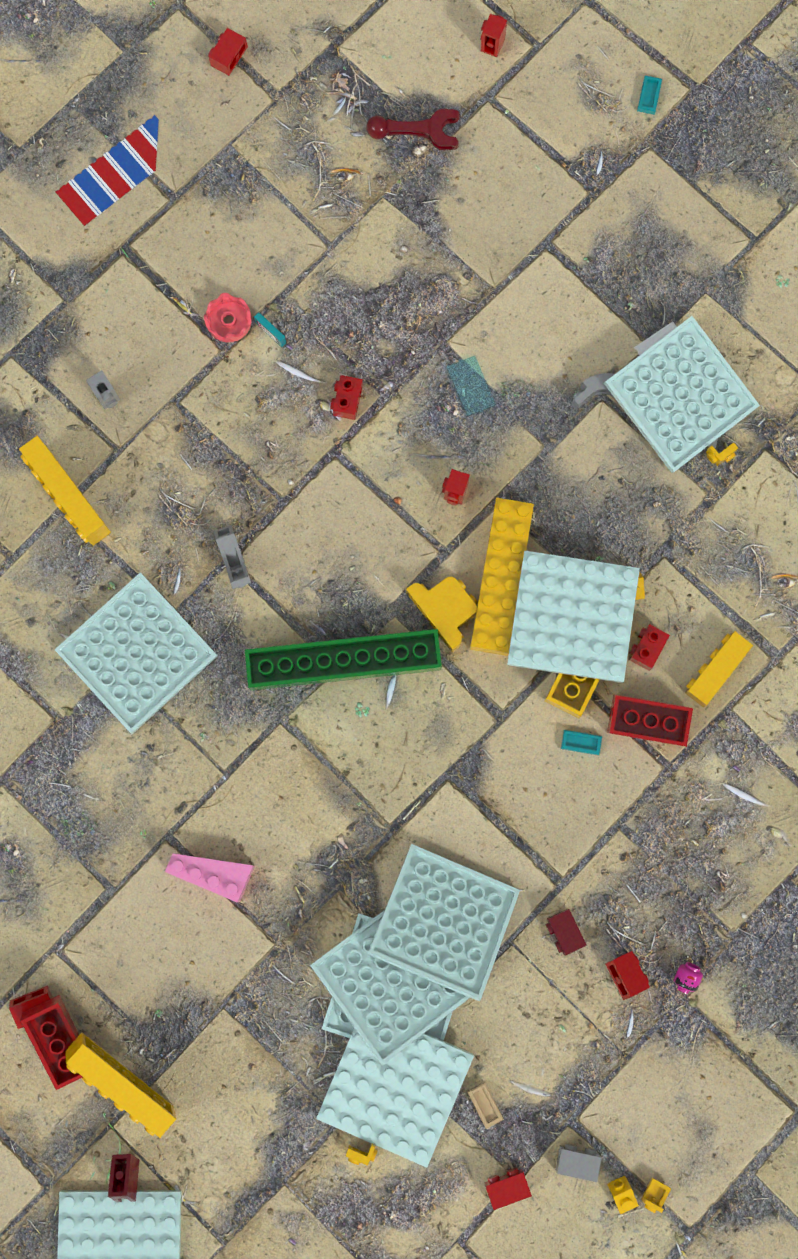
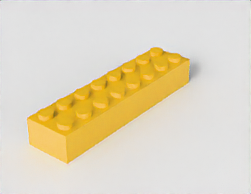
(501, 576)

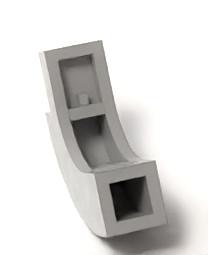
(591, 386)
(232, 557)

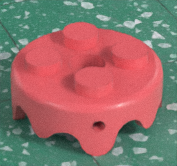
(225, 306)

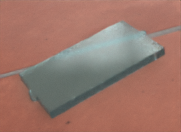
(471, 386)

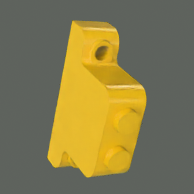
(445, 608)

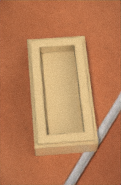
(485, 1105)

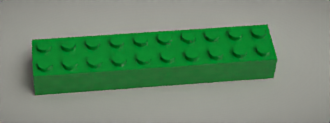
(343, 659)

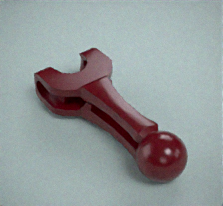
(379, 127)

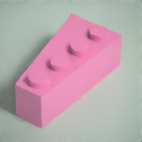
(217, 876)

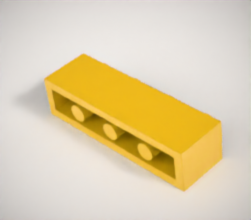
(719, 668)

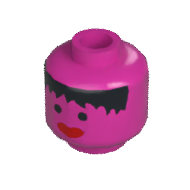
(688, 977)

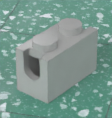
(103, 390)
(578, 1163)

